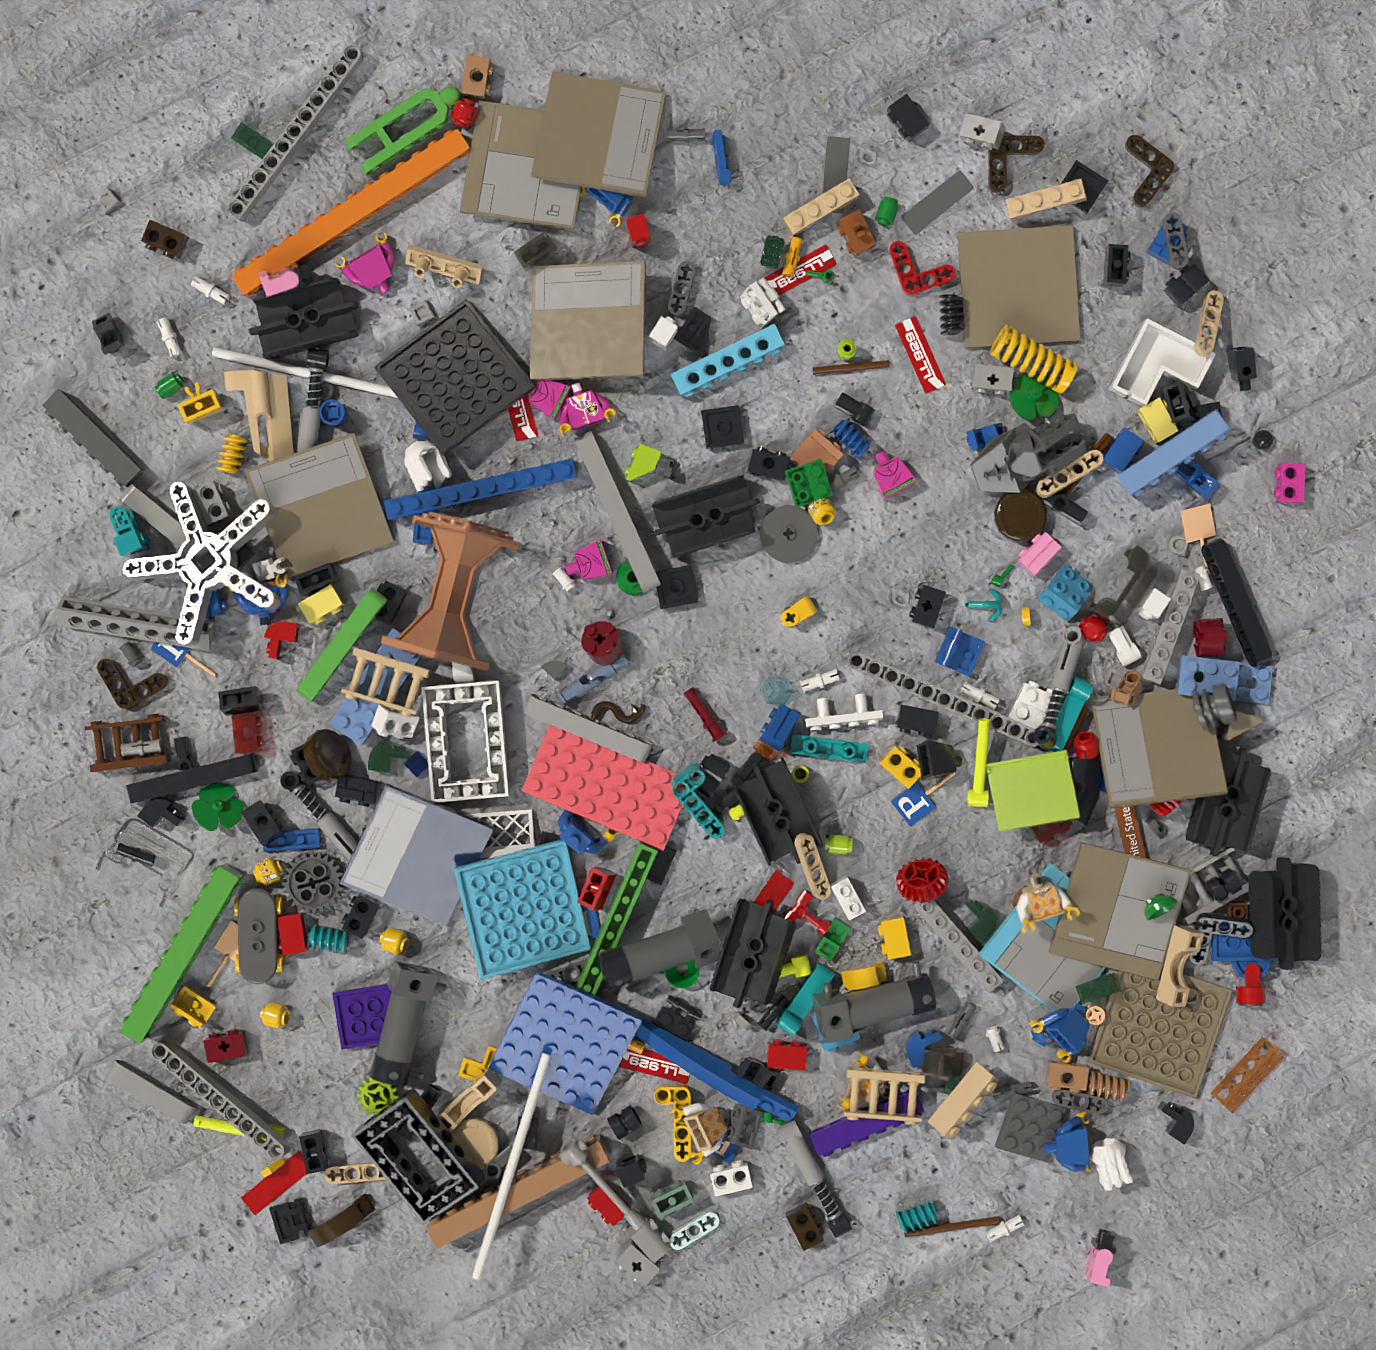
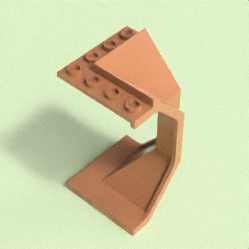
(442, 626)

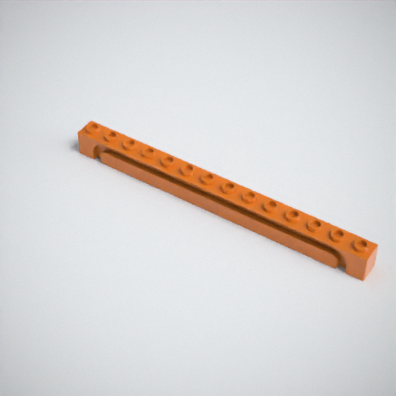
(354, 211)

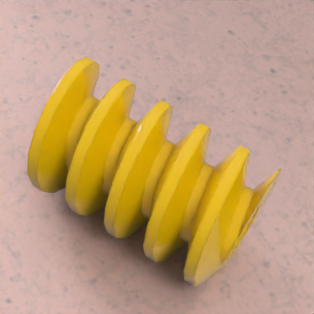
(232, 453)

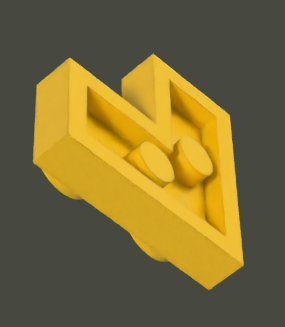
(473, 1069)

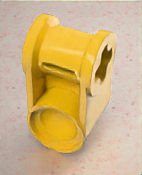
(801, 610)

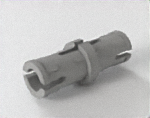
(141, 747)

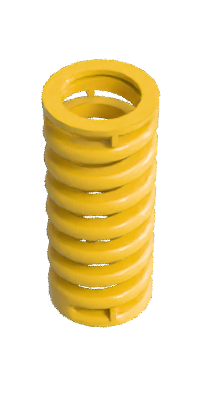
(1007, 333)

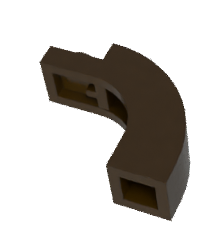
(341, 1221)

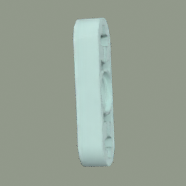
(709, 1227)

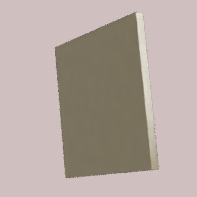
(1019, 281)

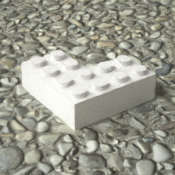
(1158, 353)

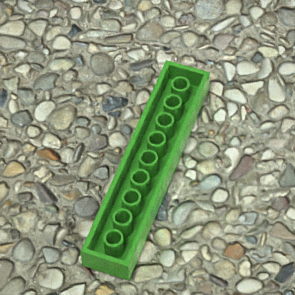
(182, 953)

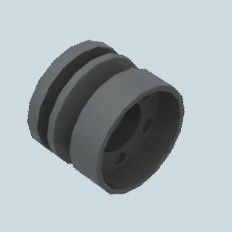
(1214, 706)

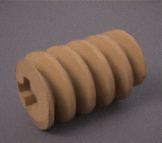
(1107, 1085)

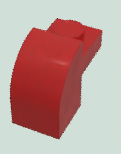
(280, 632)

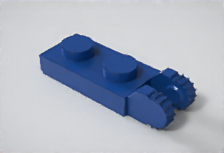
(721, 158)

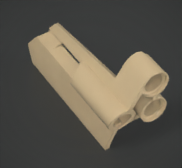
(266, 396)

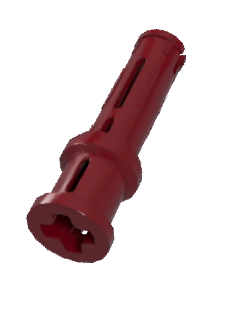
(710, 722)

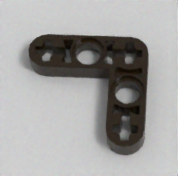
(1001, 155)
(1154, 165)
(132, 691)

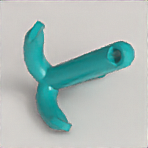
(988, 604)

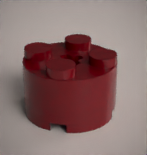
(1209, 637)
(602, 642)

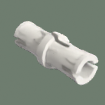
(210, 290)
(169, 337)
(819, 680)
(979, 695)
(1004, 1228)

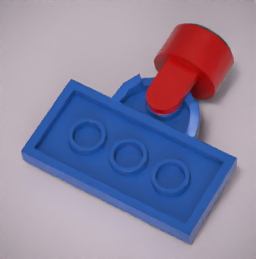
(1243, 963)

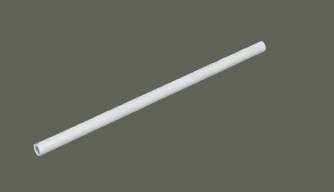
(301, 371)
(511, 1166)

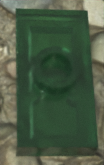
(251, 141)

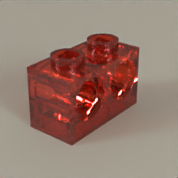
(1052, 829)

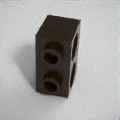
(166, 235)
(802, 1227)

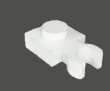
(268, 569)

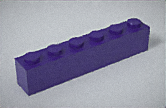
(845, 1131)

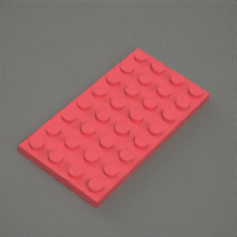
(605, 787)

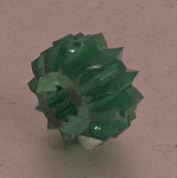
(772, 251)

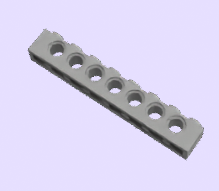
(127, 622)

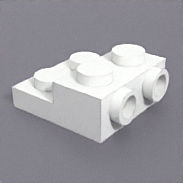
(1030, 705)

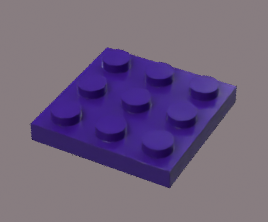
(361, 1014)

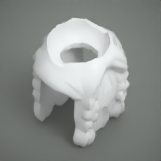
(426, 463)
(1110, 1162)

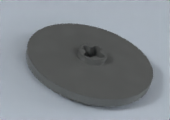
(797, 521)

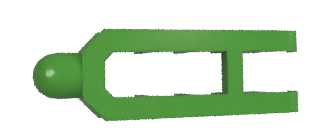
(443, 101)

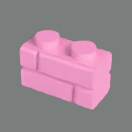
(1039, 553)

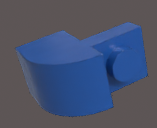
(978, 438)
(916, 1045)

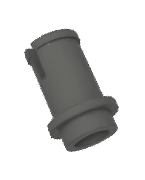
(130, 653)

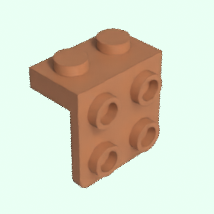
(817, 447)

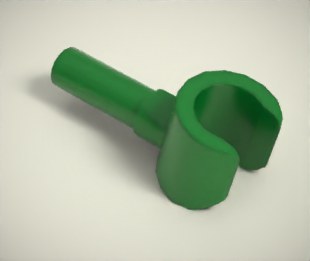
(820, 275)
(998, 580)
(768, 1118)

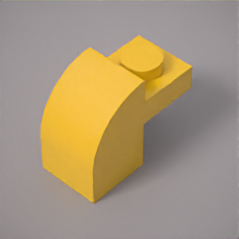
(864, 976)

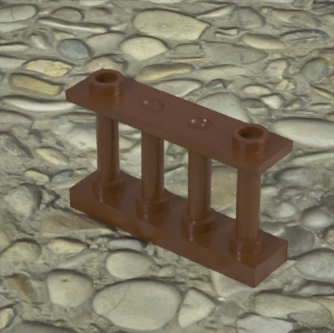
(120, 761)

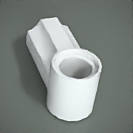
(1126, 650)

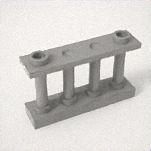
(1208, 903)

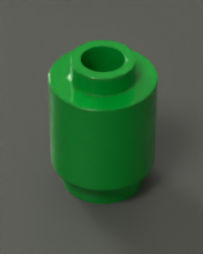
(887, 211)
(169, 385)

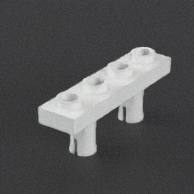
(861, 715)

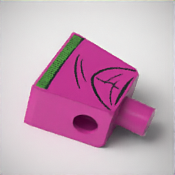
(549, 397)
(891, 475)
(590, 562)

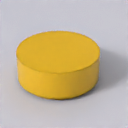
(1026, 616)

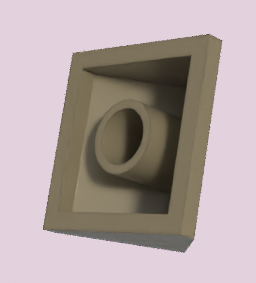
(1242, 724)

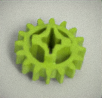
(370, 1093)

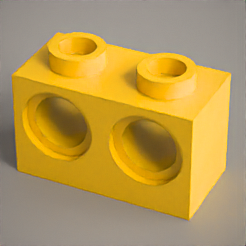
(898, 770)

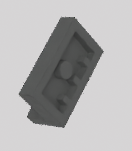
(743, 1126)

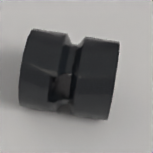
(1223, 885)
(624, 1122)

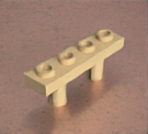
(443, 264)

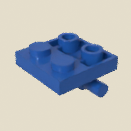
(959, 651)

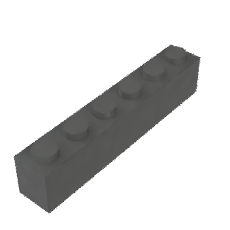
(93, 438)

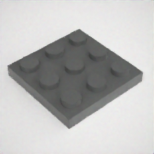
(1029, 1126)

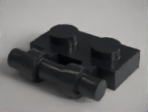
(675, 1023)
(284, 1221)

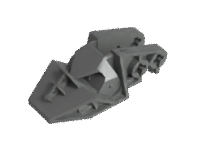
(1012, 461)

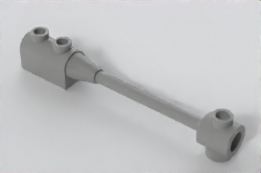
(642, 1230)

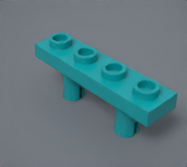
(829, 748)

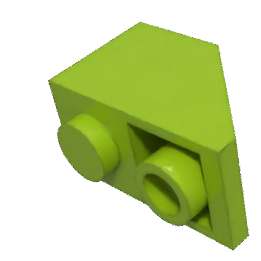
(644, 462)

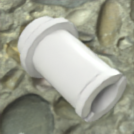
(564, 579)
(1204, 579)
(995, 1038)

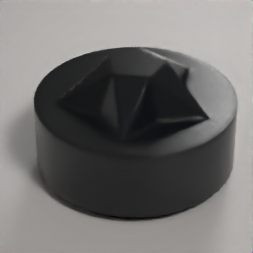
(1262, 439)

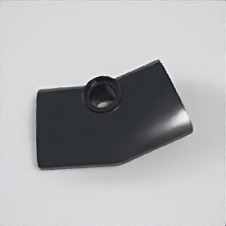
(1087, 786)

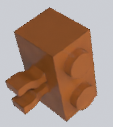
(856, 233)

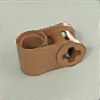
(1128, 688)

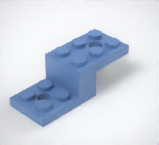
(1231, 672)

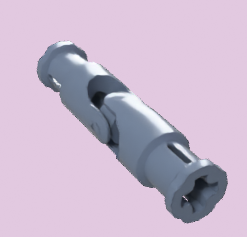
(596, 677)

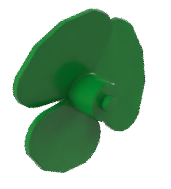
(1029, 393)
(212, 805)

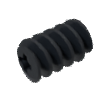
(952, 314)

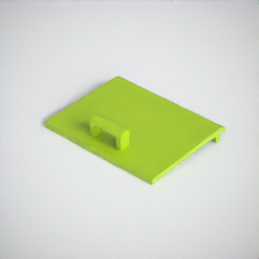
(1032, 791)

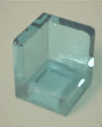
(776, 690)

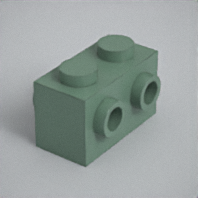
(672, 1198)

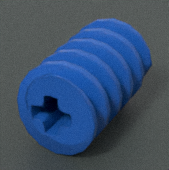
(851, 438)

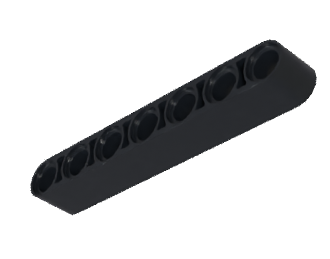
(1236, 602)
(192, 778)

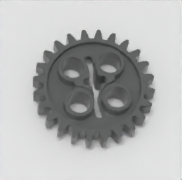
(308, 866)

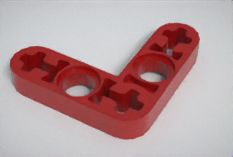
(911, 276)

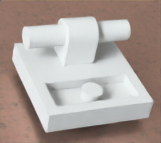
(760, 302)

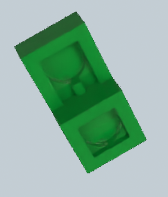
(832, 939)

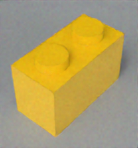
(894, 937)

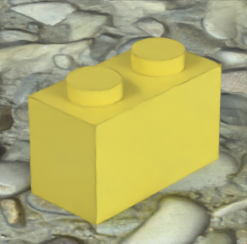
(1157, 420)
(321, 604)

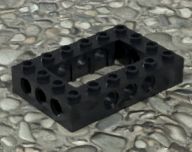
(399, 1171)

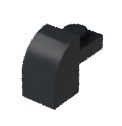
(108, 334)
(159, 808)
(758, 1073)
(1181, 1124)

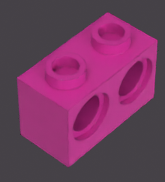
(1296, 483)

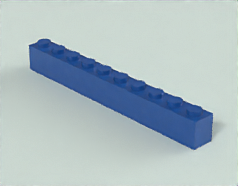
(480, 489)

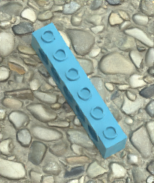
(732, 351)

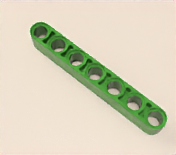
(341, 644)

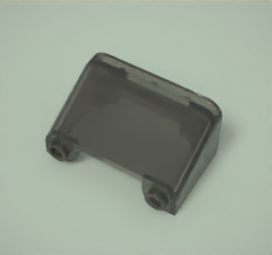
(1117, 612)

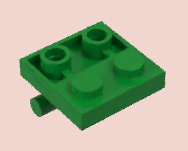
(808, 482)

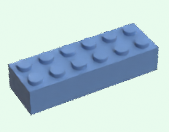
(1173, 453)
(357, 715)

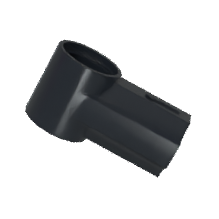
(858, 411)

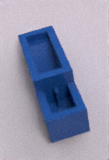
(1197, 479)

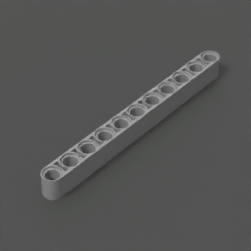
(296, 123)
(954, 699)

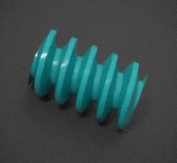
(328, 939)
(917, 1216)

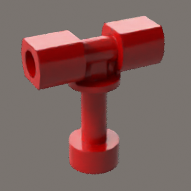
(801, 910)

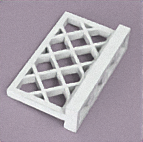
(490, 852)

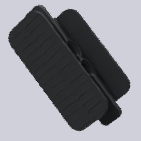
(332, 325)
(727, 496)
(778, 786)
(1236, 830)
(1300, 891)
(732, 973)

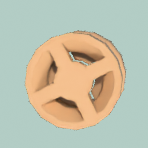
(1096, 1017)

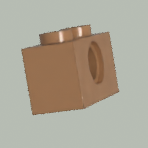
(473, 66)
(1057, 1069)

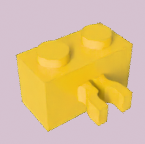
(200, 406)

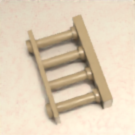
(381, 664)
(875, 1076)

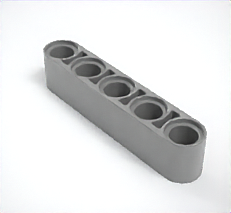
(150, 1091)

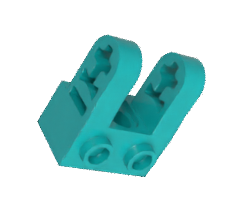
(130, 536)

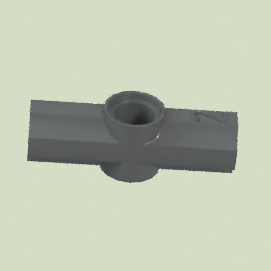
(500, 1162)

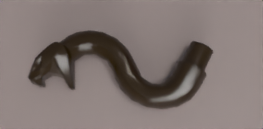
(599, 707)

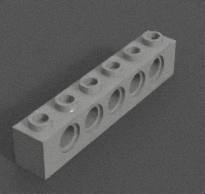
(1169, 626)
(958, 944)

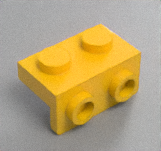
(193, 1007)

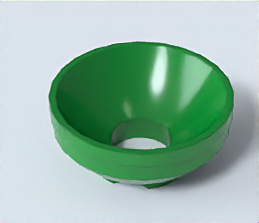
(622, 581)
(1159, 905)
(685, 980)

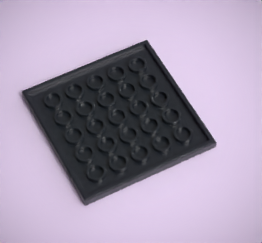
(455, 377)

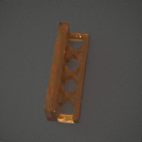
(1252, 1079)

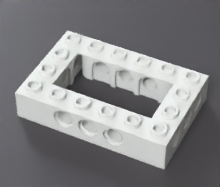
(437, 741)

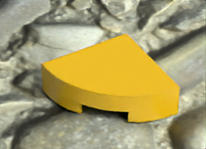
(272, 1167)

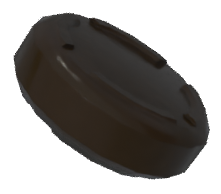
(1020, 515)
(327, 755)

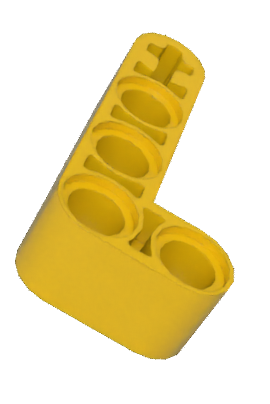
(678, 1103)

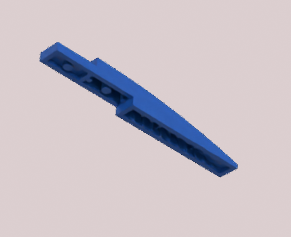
(714, 1071)

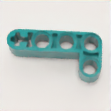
(1070, 710)
(700, 804)
(802, 1001)

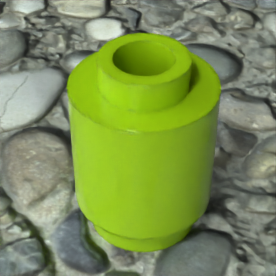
(846, 355)
(839, 844)

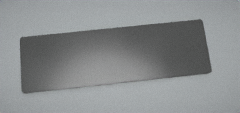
(836, 164)
(937, 202)

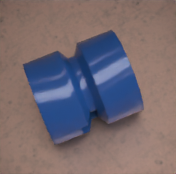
(333, 413)

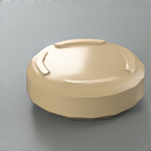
(478, 1140)

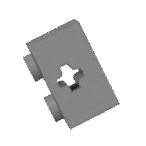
(973, 125)
(1003, 375)
(631, 1254)

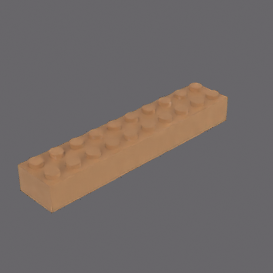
(524, 1188)

